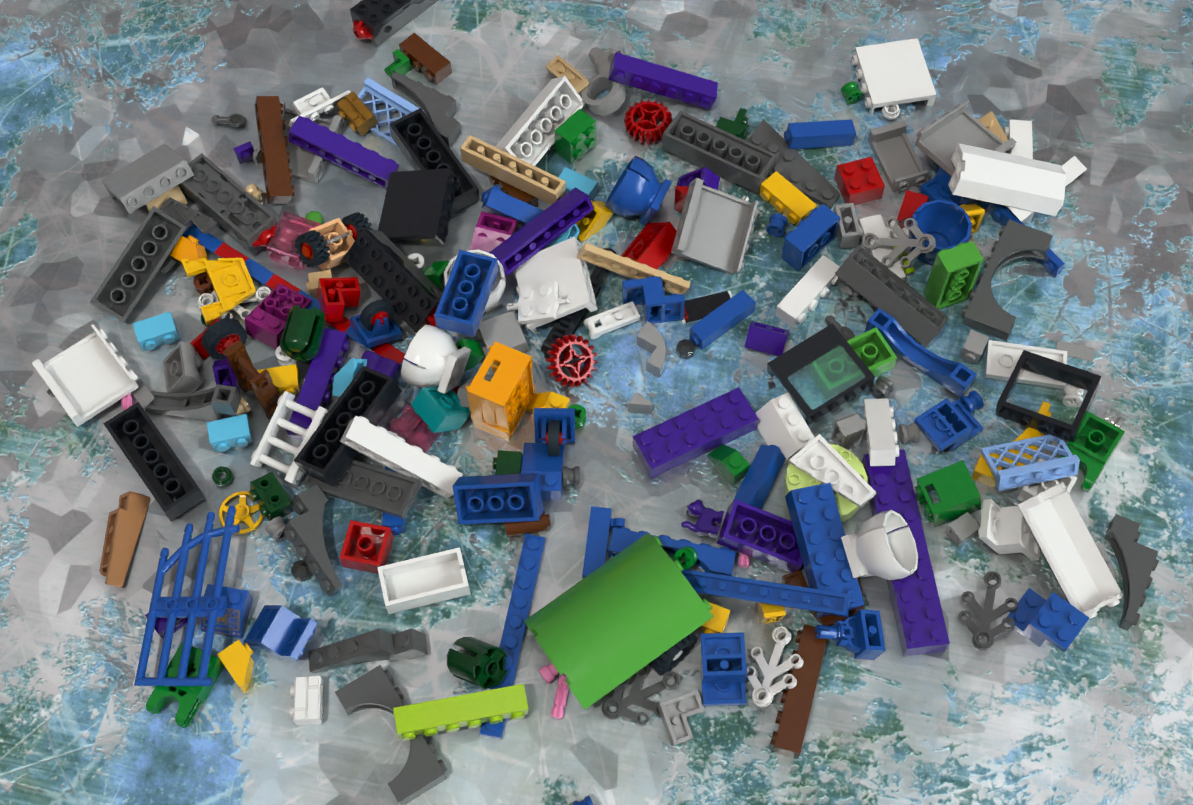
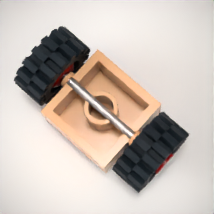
(330, 241)

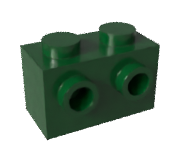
(270, 497)

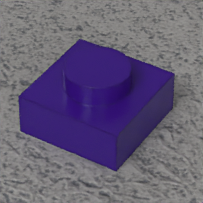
(244, 152)

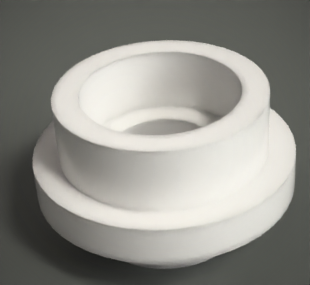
(891, 112)

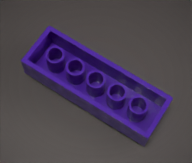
(695, 432)

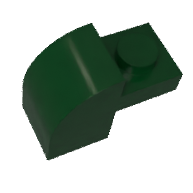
(737, 127)

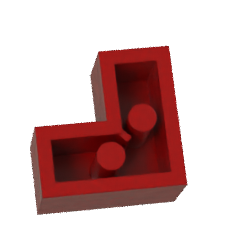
(336, 294)

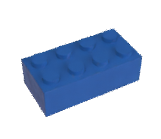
(466, 293)
(498, 498)

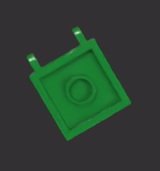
(955, 490)

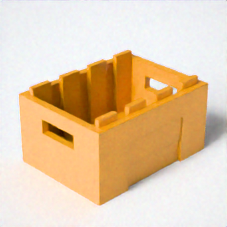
(503, 401)

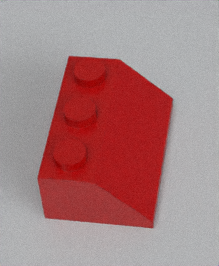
(652, 244)

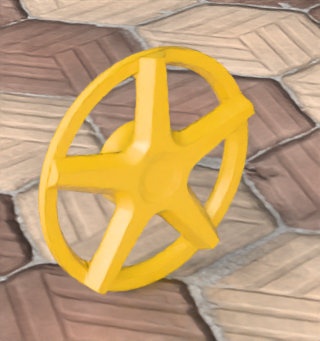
(242, 512)

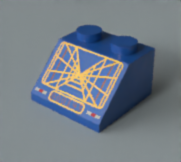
(236, 614)

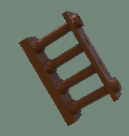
(250, 379)

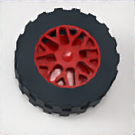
(222, 335)

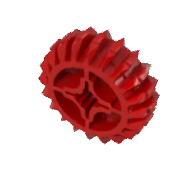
(649, 115)
(569, 353)

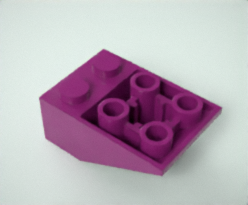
(492, 231)
(269, 317)

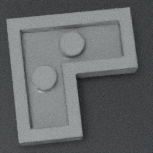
(674, 716)

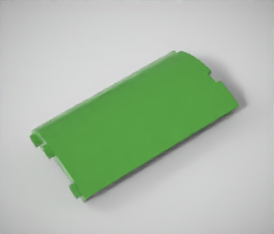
(618, 619)

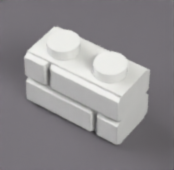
(307, 700)

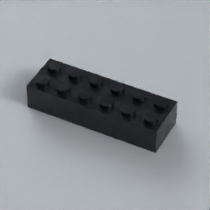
(428, 150)
(366, 396)
(154, 461)

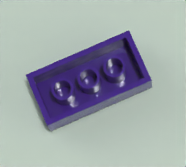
(760, 536)

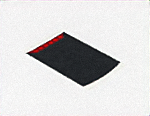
(700, 307)

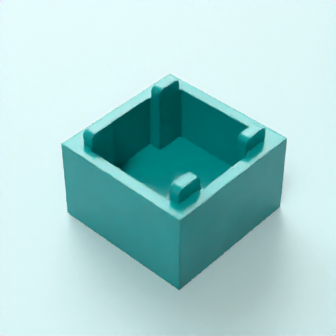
(440, 410)

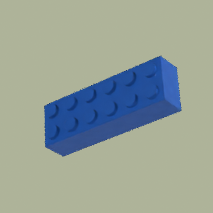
(820, 542)

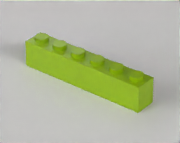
(460, 711)

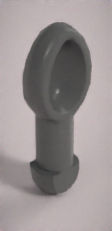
(234, 120)
(845, 331)

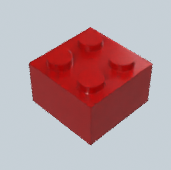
(859, 181)
(366, 546)

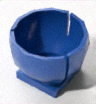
(637, 191)
(944, 223)

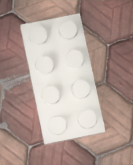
(1003, 357)

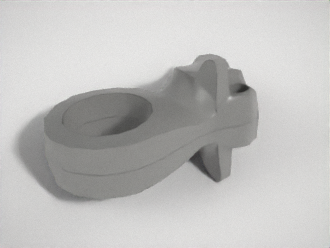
(599, 82)

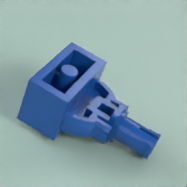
(857, 634)

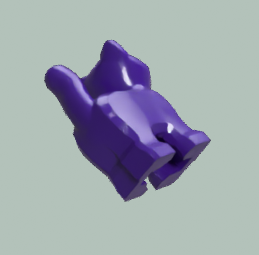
(704, 524)

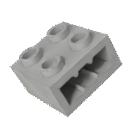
(503, 330)

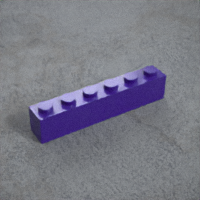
(663, 81)
(342, 151)
(542, 230)
(320, 377)

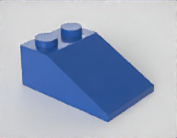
(548, 467)

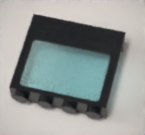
(822, 373)

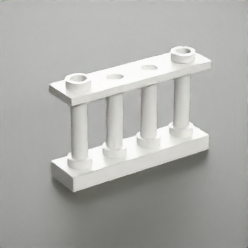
(259, 456)

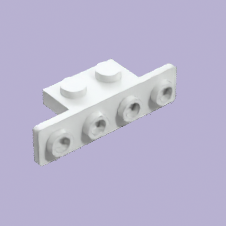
(315, 104)

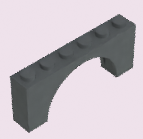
(1015, 242)
(422, 768)

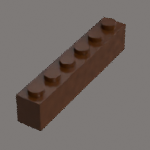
(273, 150)
(798, 700)

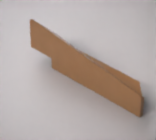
(121, 536)

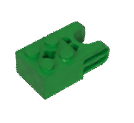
(1094, 447)
(189, 697)

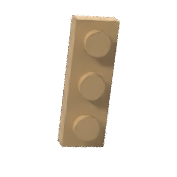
(559, 67)

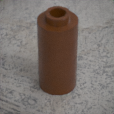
(527, 527)

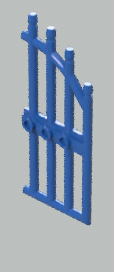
(187, 607)

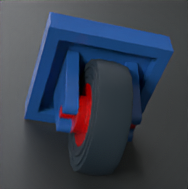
(376, 324)
(554, 427)

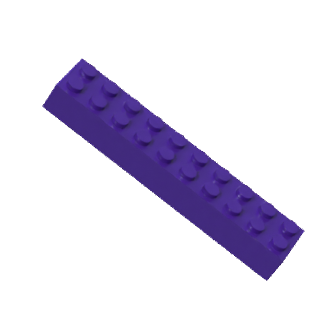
(916, 596)

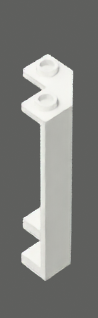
(1007, 179)
(1071, 550)

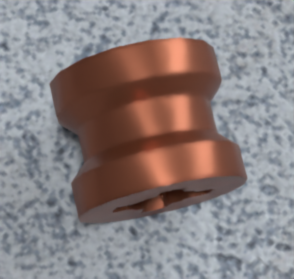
(203, 288)

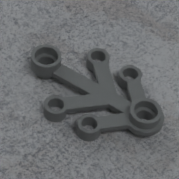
(987, 615)
(637, 697)

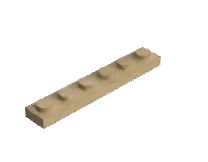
(630, 268)

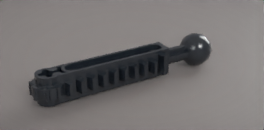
(570, 323)

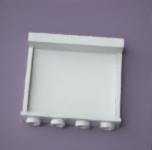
(893, 74)
(560, 265)
(88, 377)

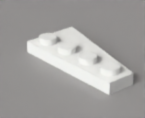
(826, 466)

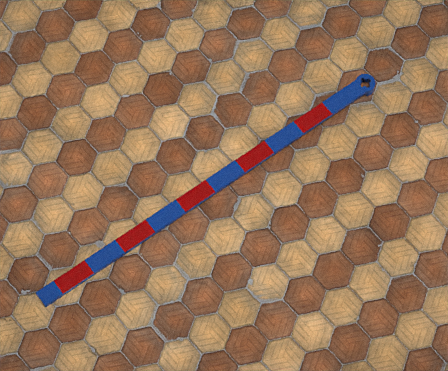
(272, 280)

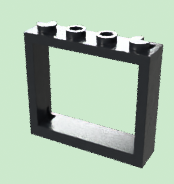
(1057, 371)

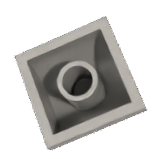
(182, 369)

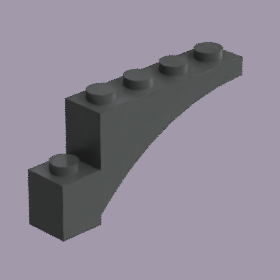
(435, 105)
(201, 405)
(308, 539)
(1135, 565)
(368, 647)

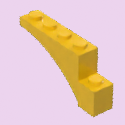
(983, 473)

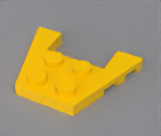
(230, 282)

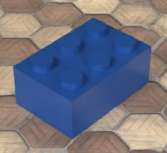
(810, 237)

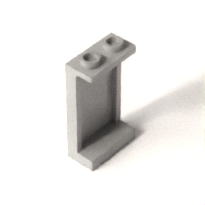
(897, 157)

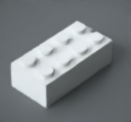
(423, 580)

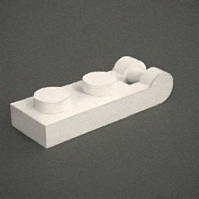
(612, 320)

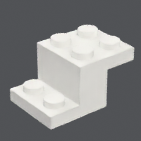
(1007, 530)

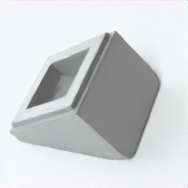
(640, 404)

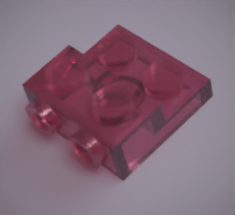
(413, 429)

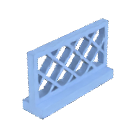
(391, 100)
(1034, 471)

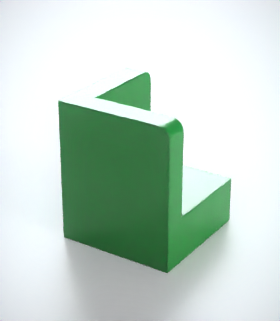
(400, 65)

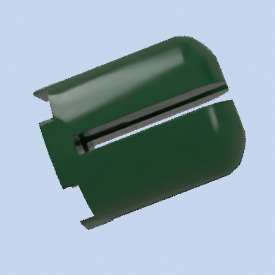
(303, 333)
(478, 664)

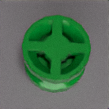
(851, 93)
(581, 419)
(688, 554)

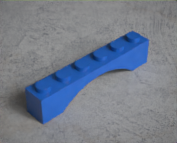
(948, 373)
(709, 558)

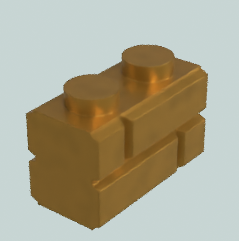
(357, 113)

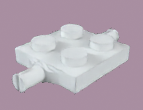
(538, 302)

